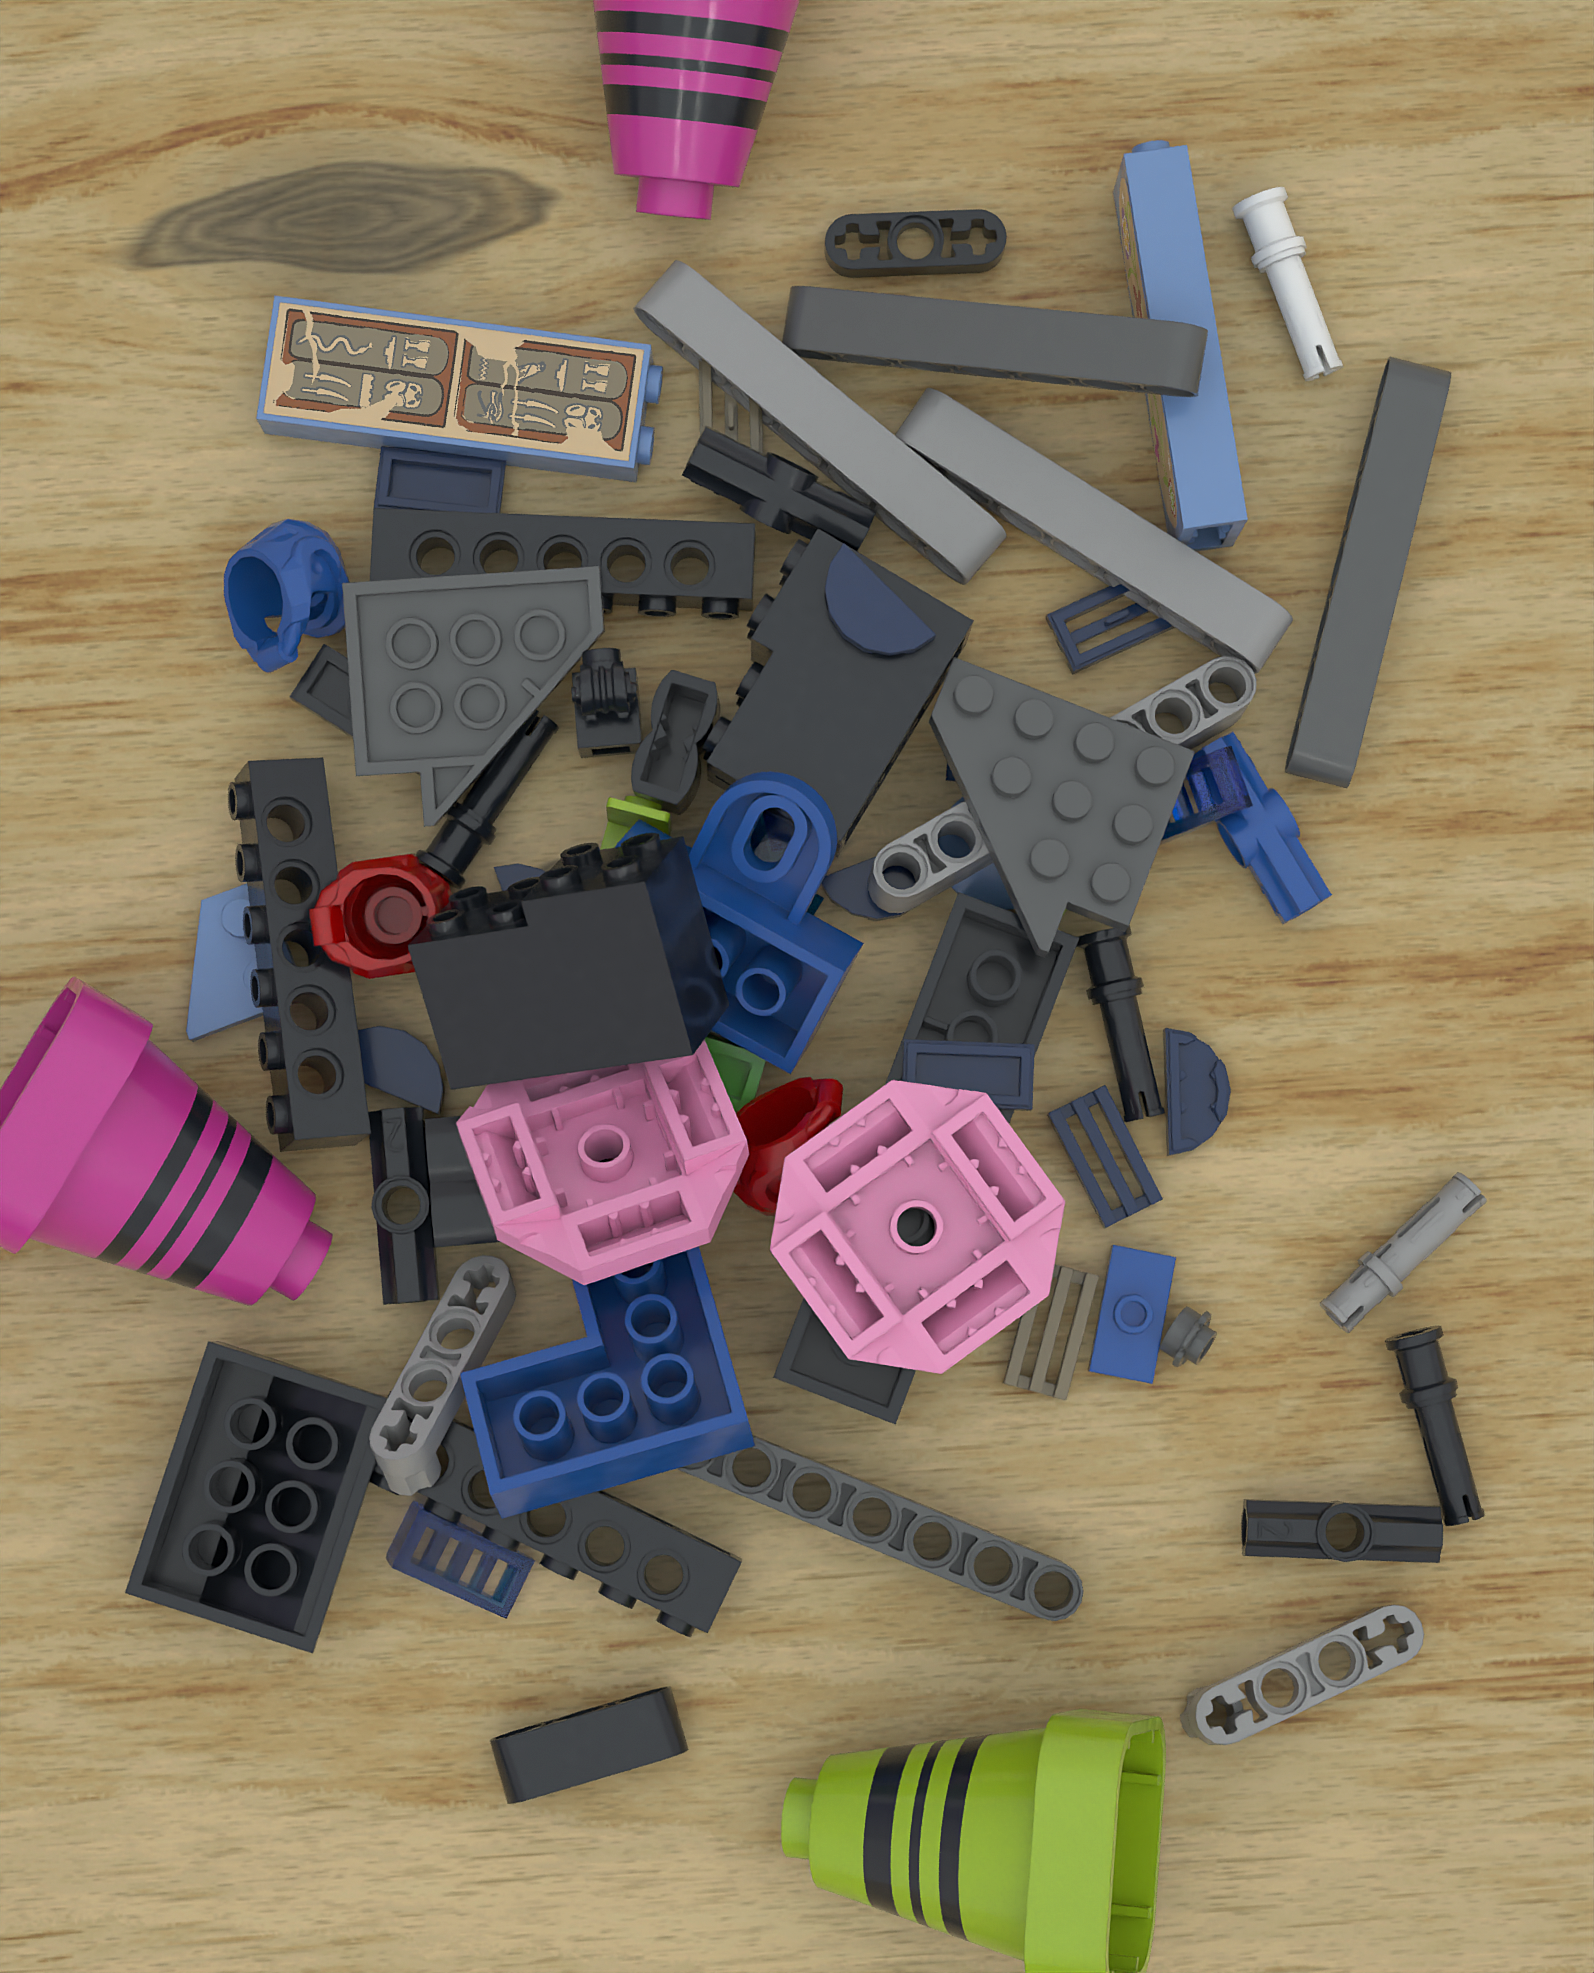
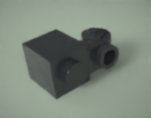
(606, 705)

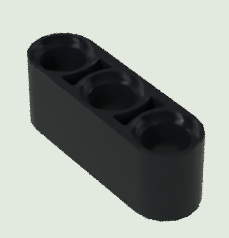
(589, 1745)

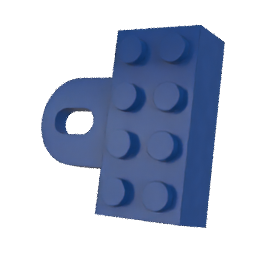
(771, 953)

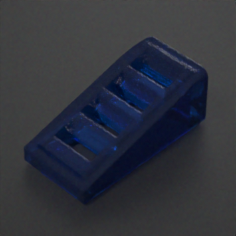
(1230, 786)
(408, 1536)

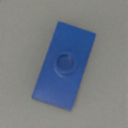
(1131, 1314)

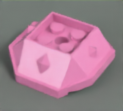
(551, 1198)
(989, 1210)

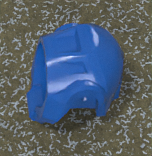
(289, 574)

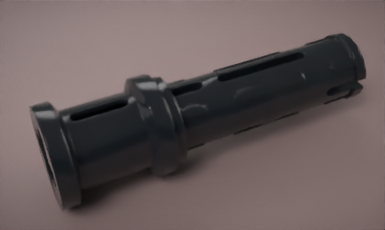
(472, 821)
(1116, 991)
(1430, 1395)

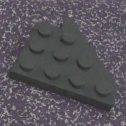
(458, 668)
(1058, 796)

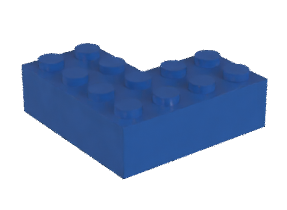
(617, 1406)

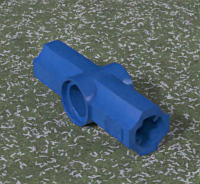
(1267, 840)

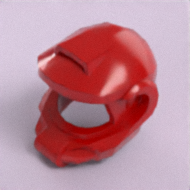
(376, 912)
(778, 1126)

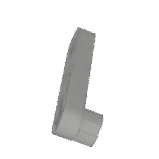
(409, 1451)
(1308, 1680)

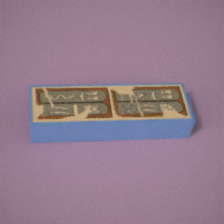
(458, 388)

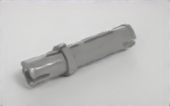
(1412, 1243)

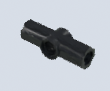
(776, 490)
(405, 1249)
(1382, 1532)

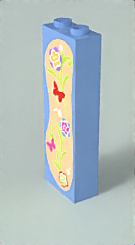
(1171, 283)

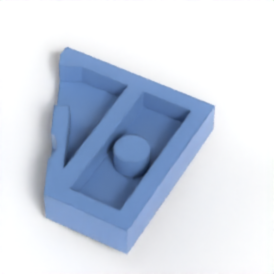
(223, 967)

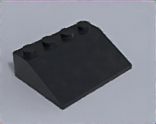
(259, 1497)

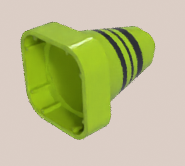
(1000, 1837)

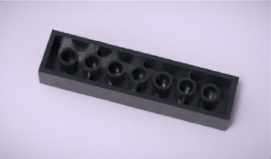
(977, 989)

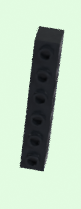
(726, 548)
(299, 796)
(705, 1567)

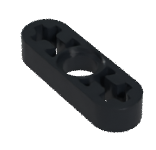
(961, 259)

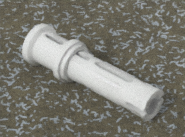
(1280, 255)

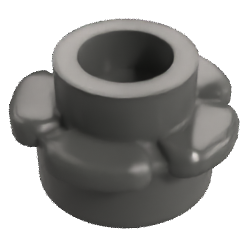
(1188, 1337)

